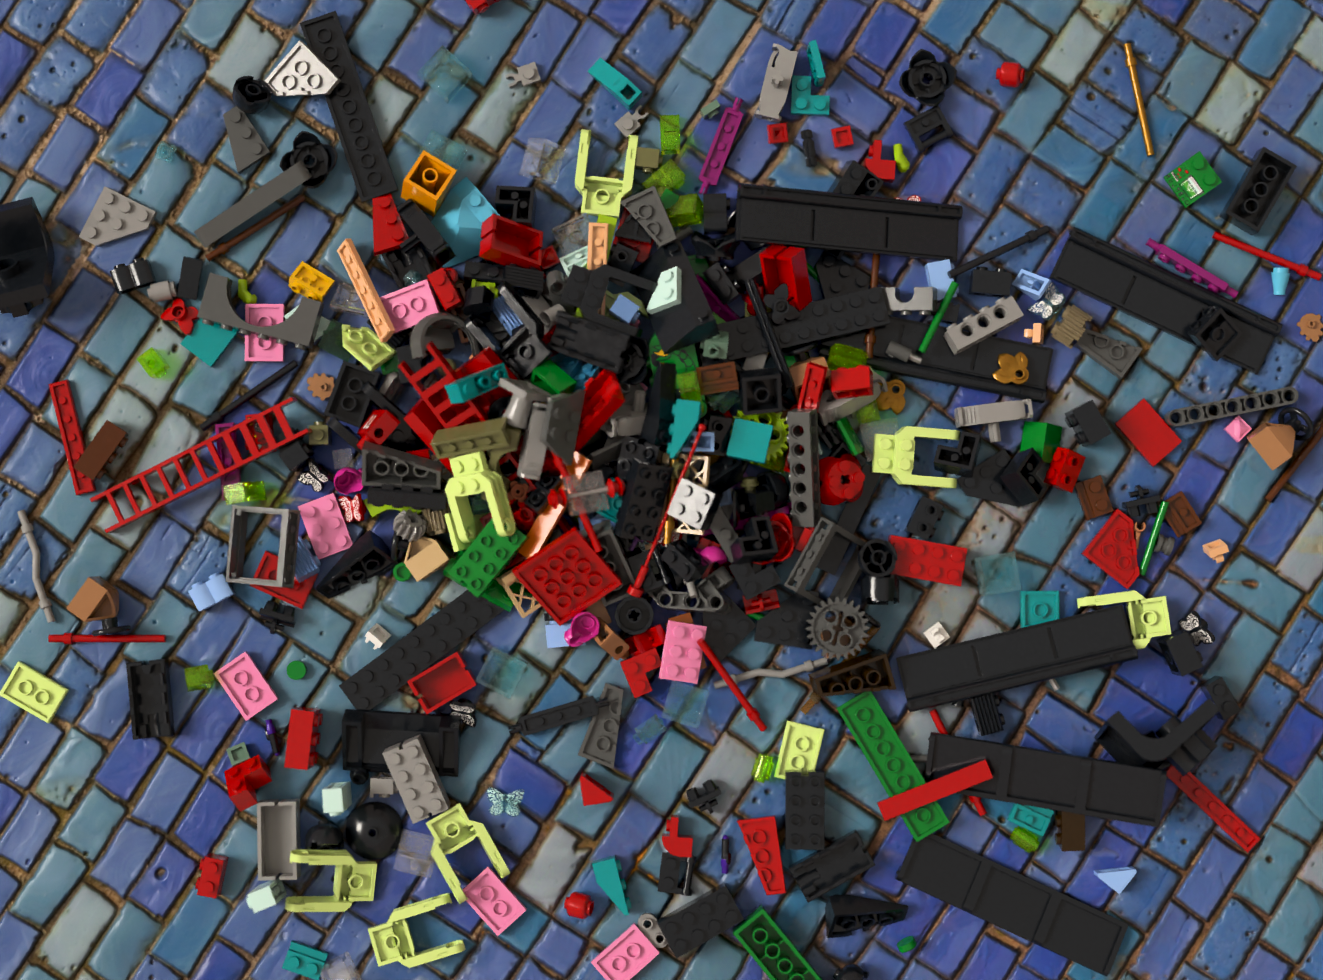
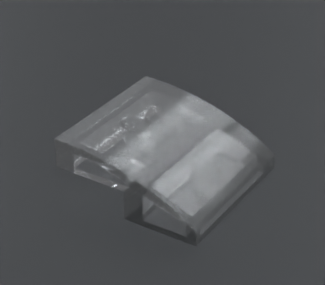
(886, 426)
(414, 854)

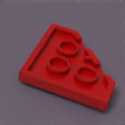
(1115, 549)

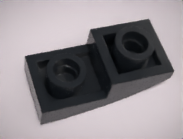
(190, 278)
(539, 497)

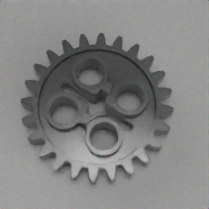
(855, 632)

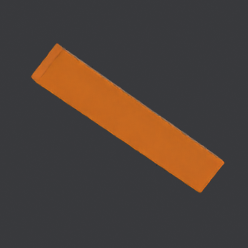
(548, 519)

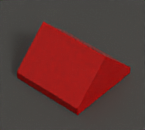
(593, 791)

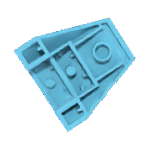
(461, 220)

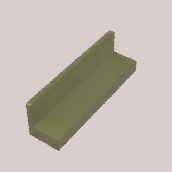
(470, 438)

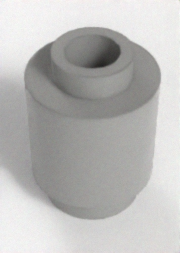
(162, 291)

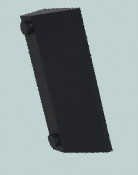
(687, 321)
(371, 732)

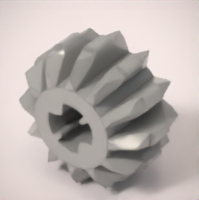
(409, 525)

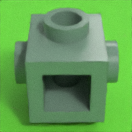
(716, 346)

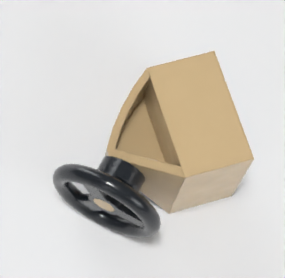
(422, 556)

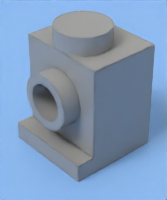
(383, 786)

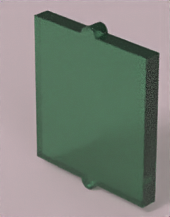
(332, 341)

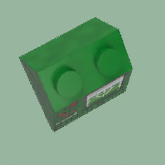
(1192, 179)

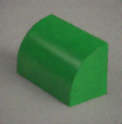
(552, 379)

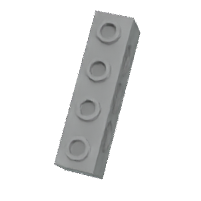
(959, 342)

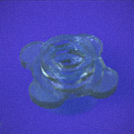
(162, 146)
(411, 278)

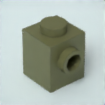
(648, 160)
(320, 435)

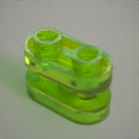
(845, 356)

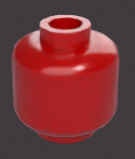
(1010, 74)
(579, 905)

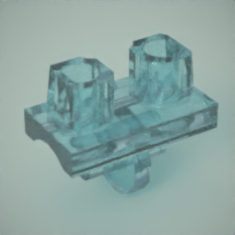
(649, 729)

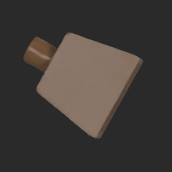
(613, 643)

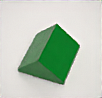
(1042, 437)

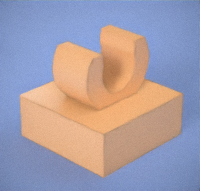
(1036, 333)
(1216, 550)

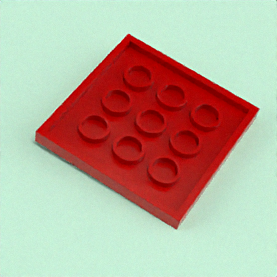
(567, 576)

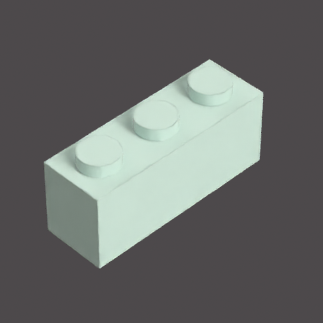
(336, 798)
(266, 895)

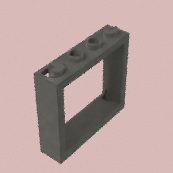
(287, 546)
(813, 553)

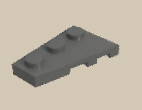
(244, 140)
(652, 215)
(1107, 352)

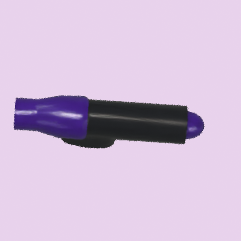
(272, 737)
(725, 855)

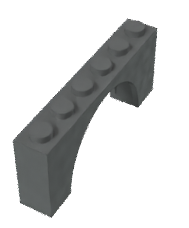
(297, 329)

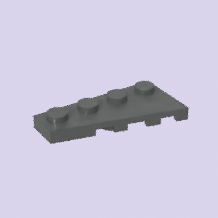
(603, 730)

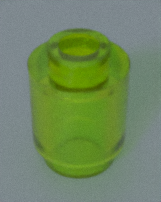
(762, 767)
(1025, 839)

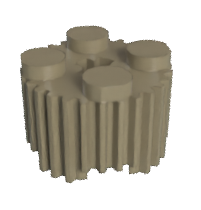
(1071, 326)
(435, 521)

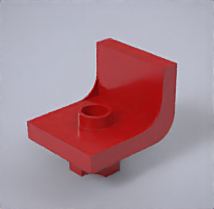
(424, 421)

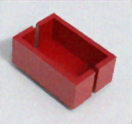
(510, 242)
(788, 267)
(442, 682)
(303, 738)

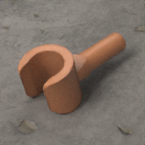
(1138, 532)

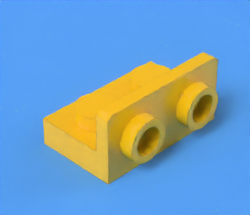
(310, 282)

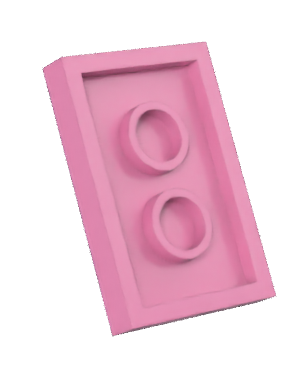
(410, 305)
(263, 315)
(326, 526)
(681, 652)
(246, 686)
(493, 901)
(625, 955)

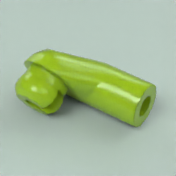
(901, 160)
(244, 294)

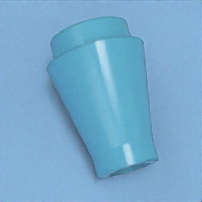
(1280, 279)

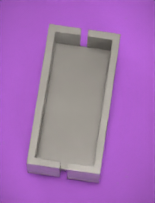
(416, 778)
(276, 836)

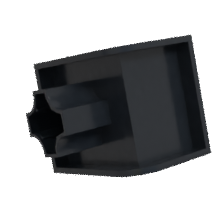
(24, 257)
(1178, 742)

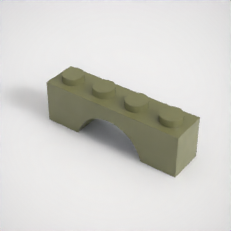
(514, 435)

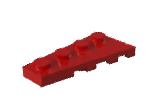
(764, 845)

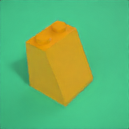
(428, 183)

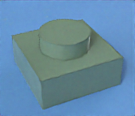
(710, 110)
(238, 754)

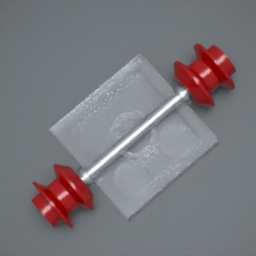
(586, 493)

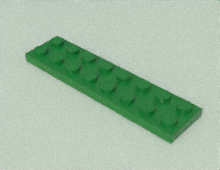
(890, 760)

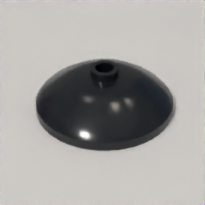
(383, 820)

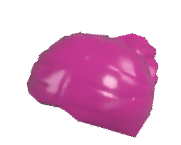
(348, 480)
(712, 554)
(583, 629)

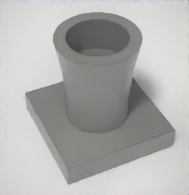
(522, 399)

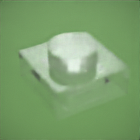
(343, 458)

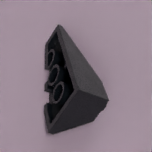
(659, 409)
(363, 560)

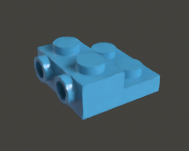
(578, 371)

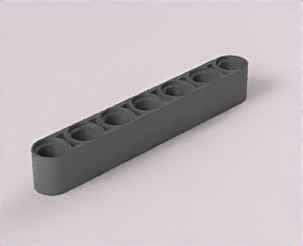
(253, 203)
(1239, 406)

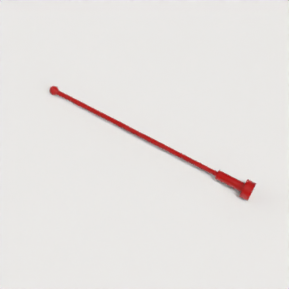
(636, 589)

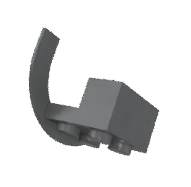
(439, 330)

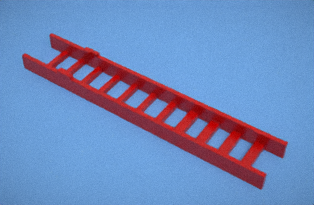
(438, 409)
(239, 463)

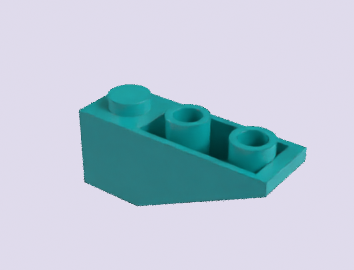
(615, 83)
(475, 384)
(686, 420)
(609, 879)

